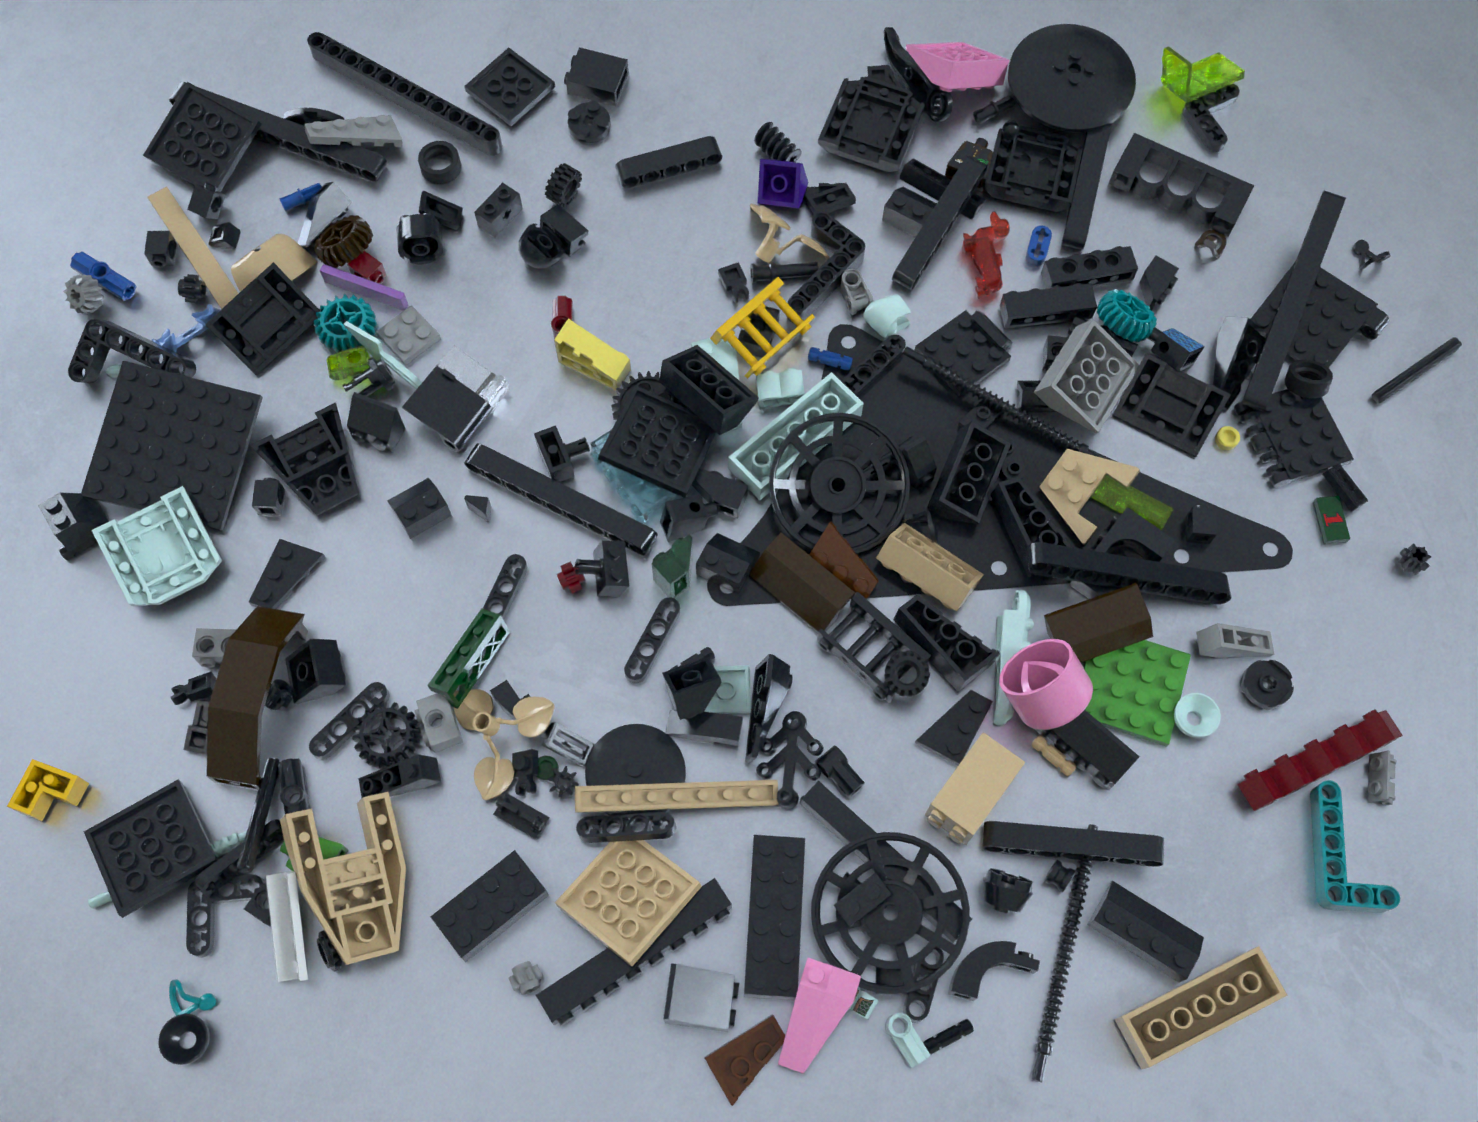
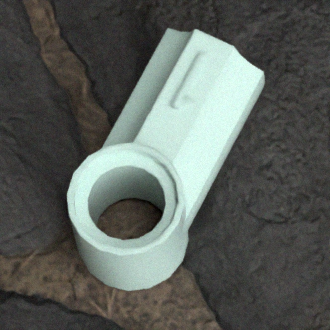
(908, 1041)

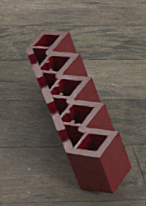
(1319, 759)

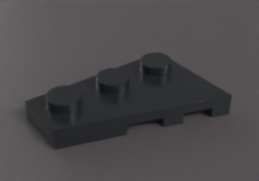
(283, 572)
(956, 729)

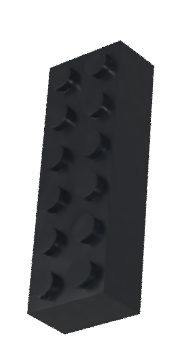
(774, 918)

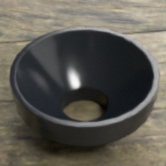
(171, 1039)

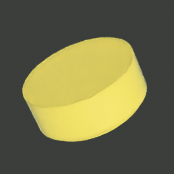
(1227, 438)

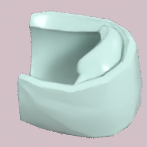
(887, 315)

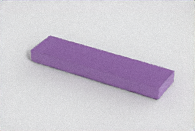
(364, 287)

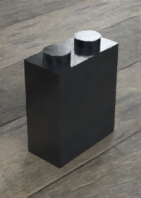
(596, 76)

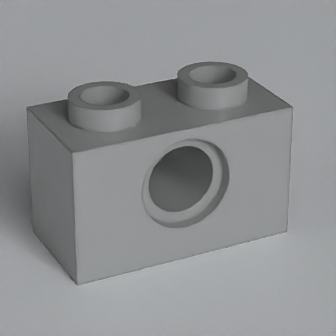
(448, 732)

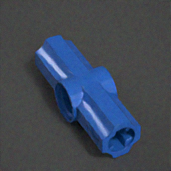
(106, 277)

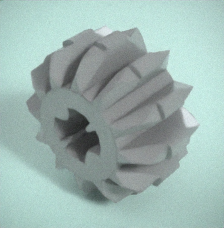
(83, 294)

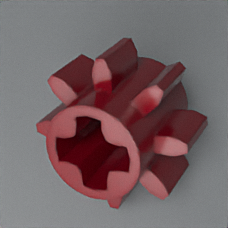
(569, 579)

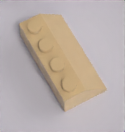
(929, 566)

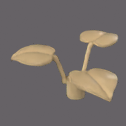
(769, 246)
(531, 715)

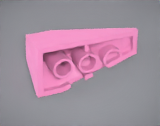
(819, 1006)

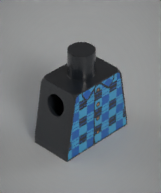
(1175, 348)

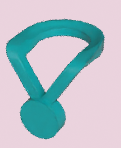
(205, 1002)

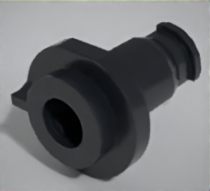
(377, 373)

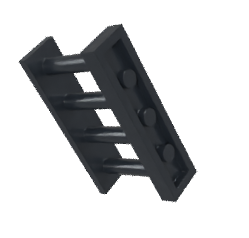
(878, 625)

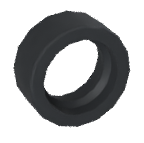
(444, 175)
(1318, 373)

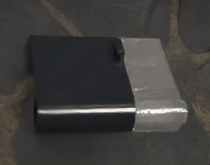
(456, 397)

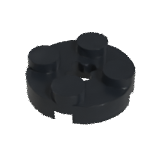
(584, 112)
(1266, 697)

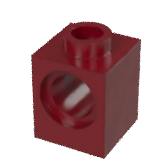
(367, 268)

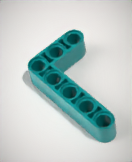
(1337, 859)

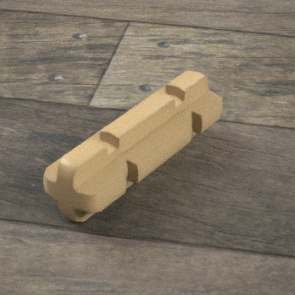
(1053, 755)

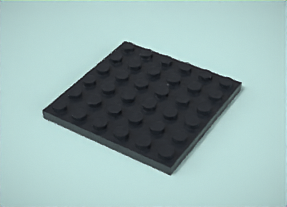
(171, 435)

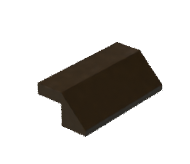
(801, 583)
(1102, 623)

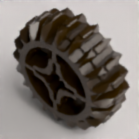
(343, 241)

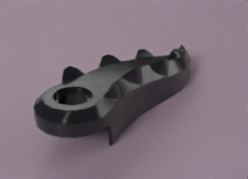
(916, 80)

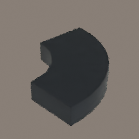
(309, 115)

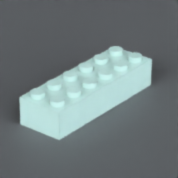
(754, 458)

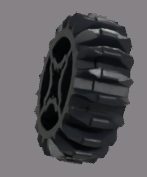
(384, 716)

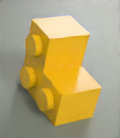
(41, 785)

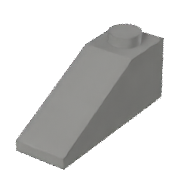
(1234, 641)

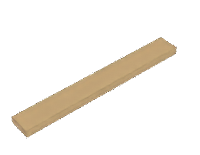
(193, 246)
(676, 796)

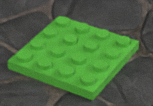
(1138, 689)

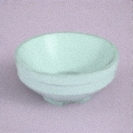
(1202, 706)

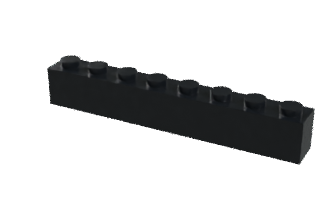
(607, 969)

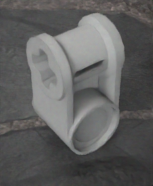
(856, 295)

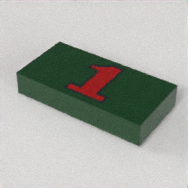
(1331, 519)

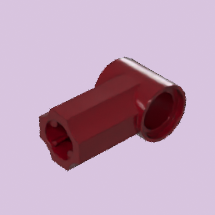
(561, 313)

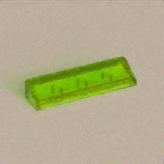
(1119, 498)

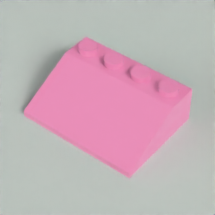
(959, 65)

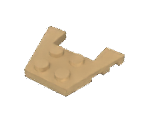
(1074, 482)

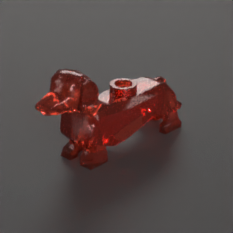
(984, 254)

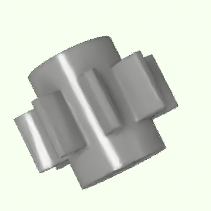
(525, 977)

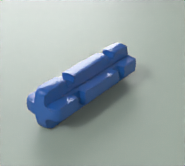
(830, 358)

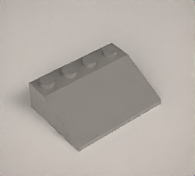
(1087, 376)

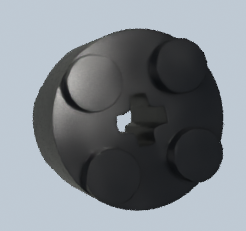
(419, 238)

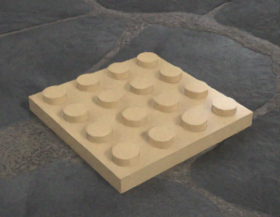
(628, 897)

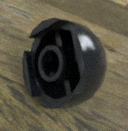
(540, 247)

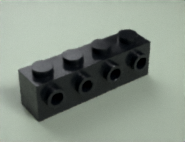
(1047, 305)

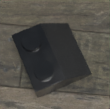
(907, 210)
(374, 422)
(419, 507)
(73, 518)
(726, 562)
(315, 670)
(692, 687)

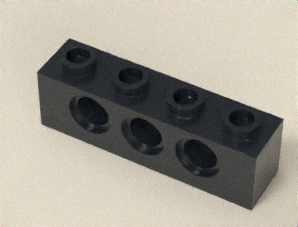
(1122, 269)

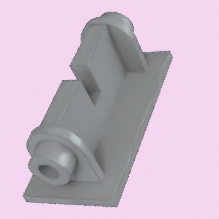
(1380, 772)

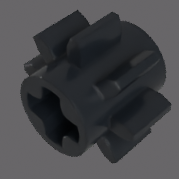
(191, 288)
(1414, 559)
(279, 695)
(564, 774)

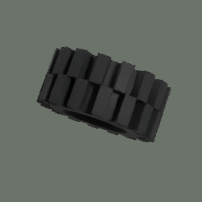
(563, 184)
(917, 662)

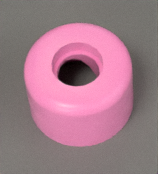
(1046, 684)

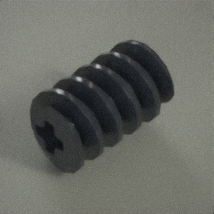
(775, 144)

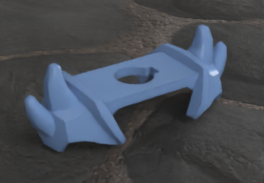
(172, 343)

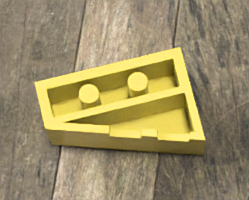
(591, 356)

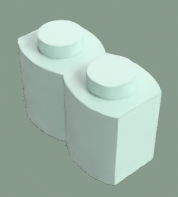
(779, 388)

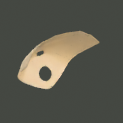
(278, 249)

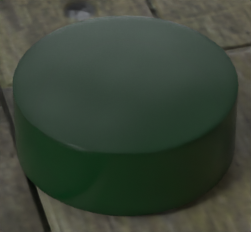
(546, 767)

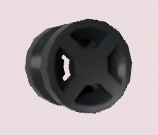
(1059, 875)

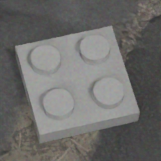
(408, 335)

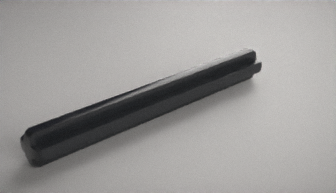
(1416, 370)
(259, 816)

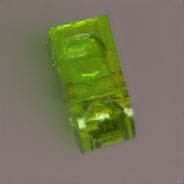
(348, 363)

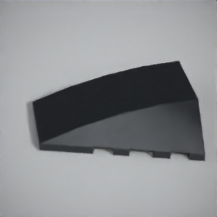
(313, 461)

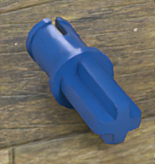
(299, 197)

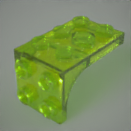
(1199, 78)

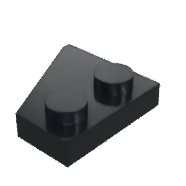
(829, 197)

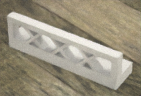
(286, 926)

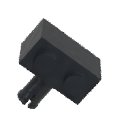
(557, 454)
(609, 568)

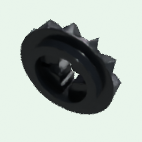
(328, 952)

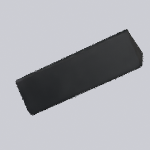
(934, 185)

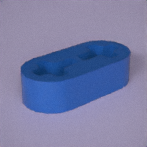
(1035, 245)

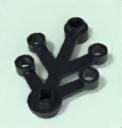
(789, 755)

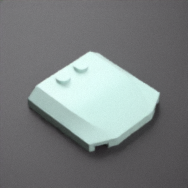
(159, 550)

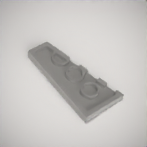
(354, 131)

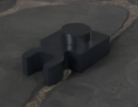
(735, 280)
(197, 688)
(525, 767)

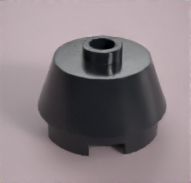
(1006, 891)

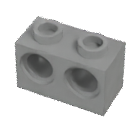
(206, 638)

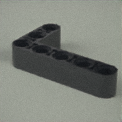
(842, 255)
(130, 346)

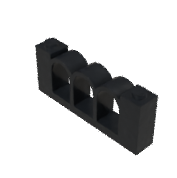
(1221, 218)

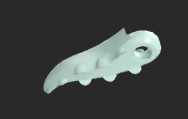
(1010, 638)

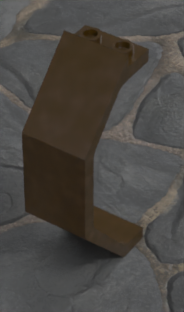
(242, 692)

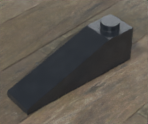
(1236, 354)
(770, 686)

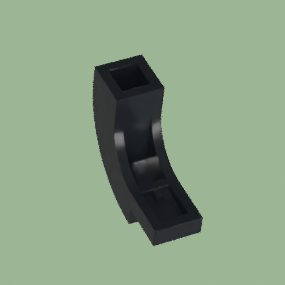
(969, 973)

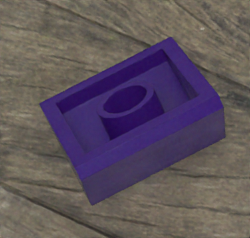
(781, 183)

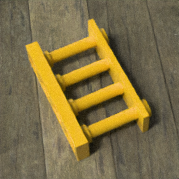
(757, 306)

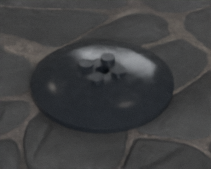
(1065, 99)

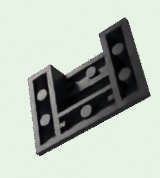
(263, 318)
(1171, 404)

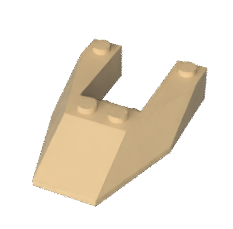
(354, 893)

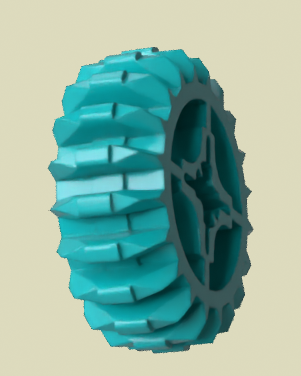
(1126, 315)
(330, 322)

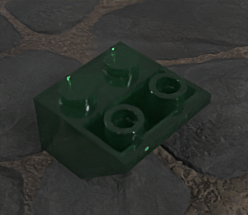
(674, 567)

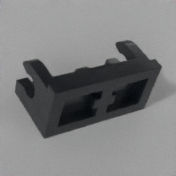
(565, 227)

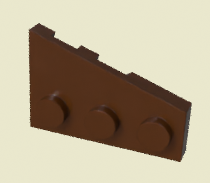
(840, 559)
(744, 1056)

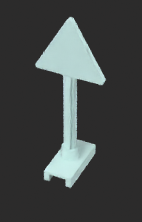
(374, 347)

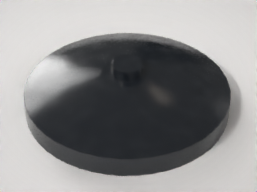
(635, 756)

